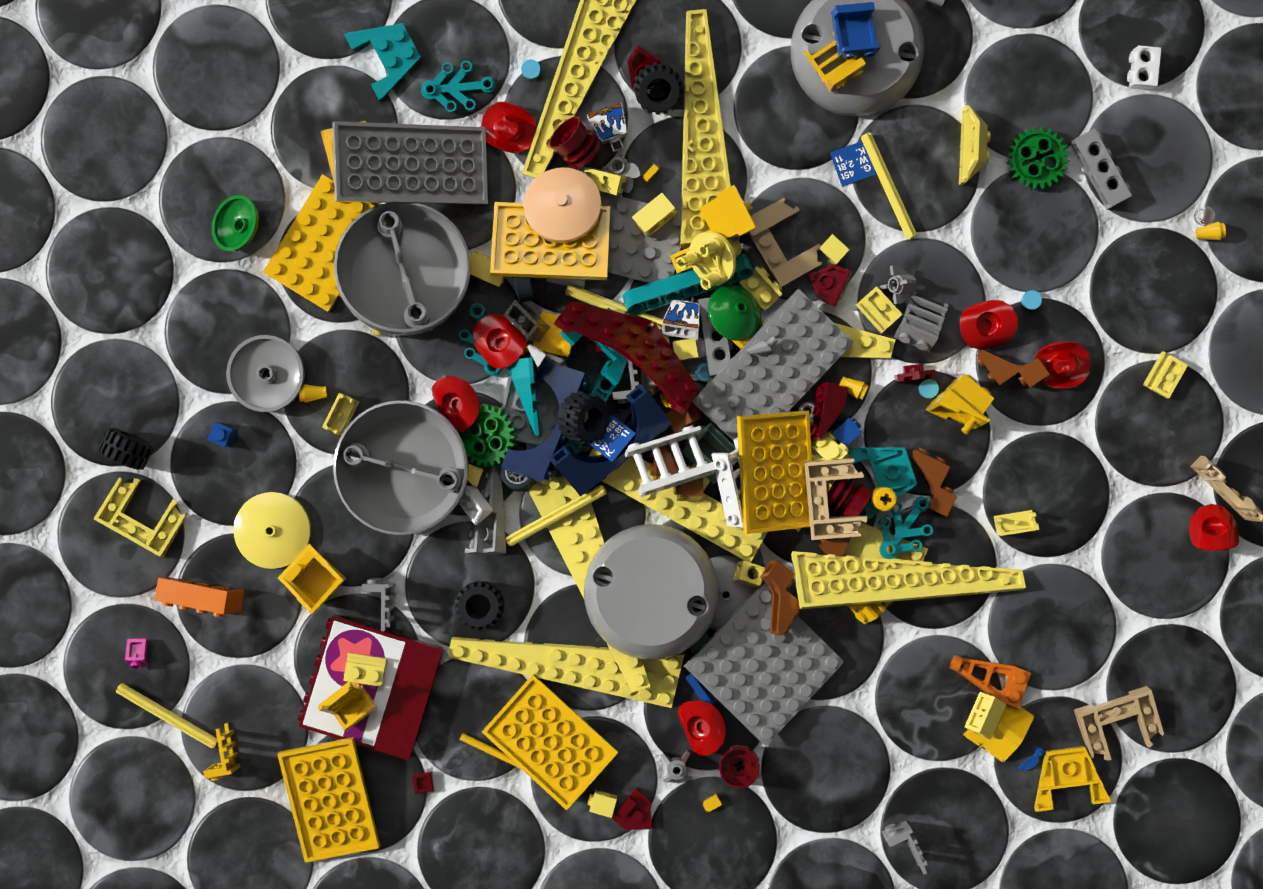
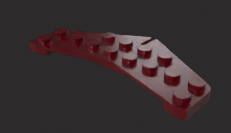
(628, 337)

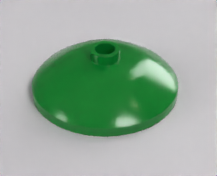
(235, 223)
(728, 318)

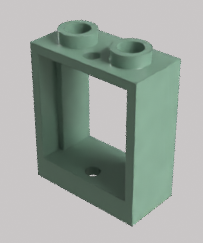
(716, 440)

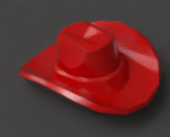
(509, 127)
(988, 324)
(498, 341)
(1066, 364)
(456, 401)
(1213, 529)
(702, 726)

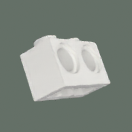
(1149, 68)

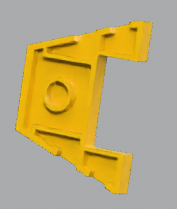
(1068, 769)

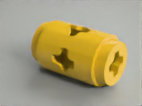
(891, 498)

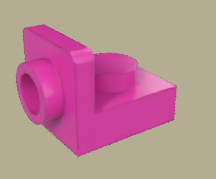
(137, 653)

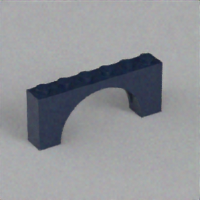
(536, 462)
(587, 471)

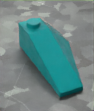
(525, 382)

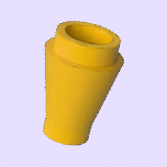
(1211, 232)
(855, 388)
(310, 393)

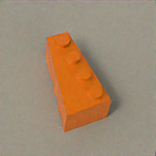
(199, 596)

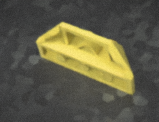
(973, 144)

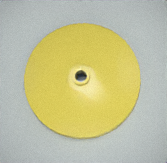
(289, 525)

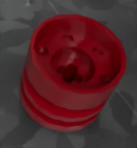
(575, 142)
(848, 497)
(745, 775)

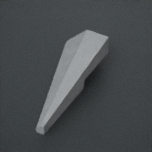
(489, 534)

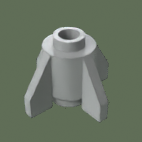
(901, 284)
(676, 762)

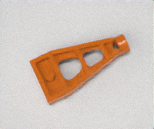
(1015, 684)

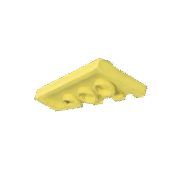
(867, 344)
(869, 542)

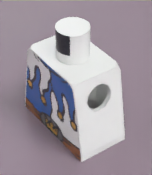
(609, 125)
(682, 319)

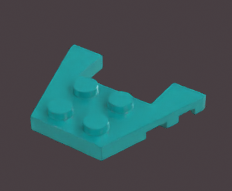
(393, 49)
(615, 370)
(890, 469)

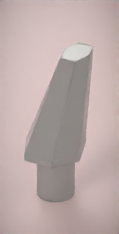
(762, 347)
(556, 359)

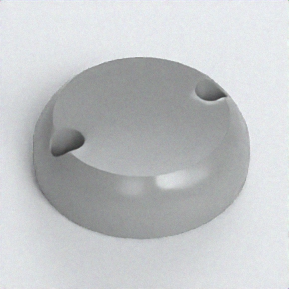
(884, 76)
(402, 268)
(401, 467)
(651, 591)

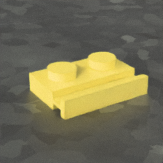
(878, 309)
(1165, 375)
(365, 669)

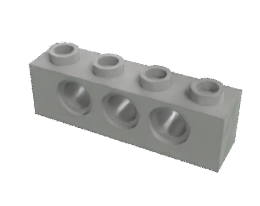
(1091, 165)
(711, 346)

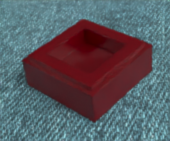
(423, 782)

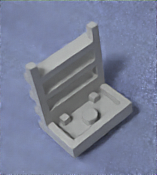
(919, 331)
(620, 396)
(384, 587)
(898, 833)

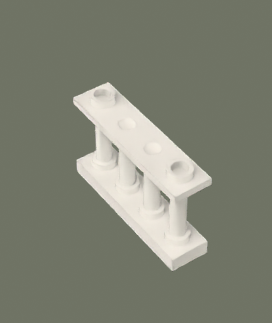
(666, 479)
(727, 485)

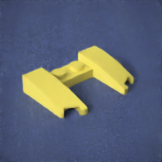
(112, 516)

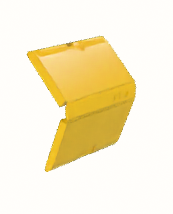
(1007, 735)

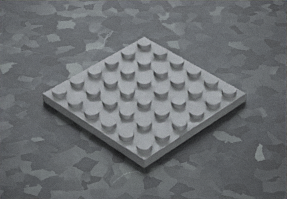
(761, 674)

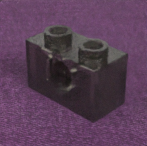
(527, 321)

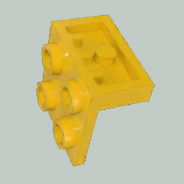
(552, 340)

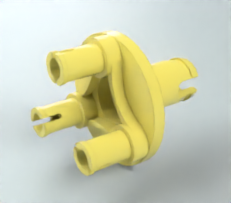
(711, 258)

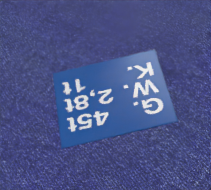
(852, 163)
(614, 439)

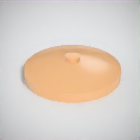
(562, 205)

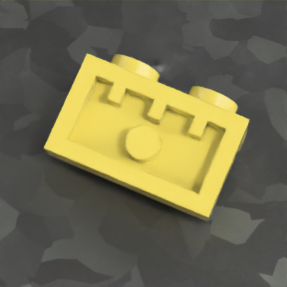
(762, 288)

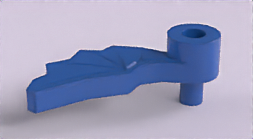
(1032, 761)

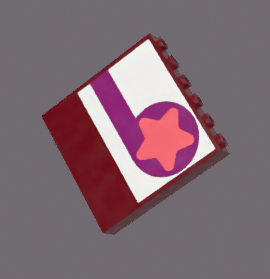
(399, 702)

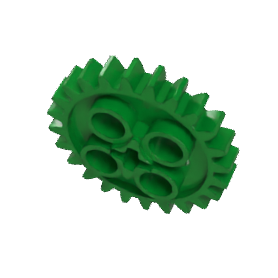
(1030, 142)
(503, 432)

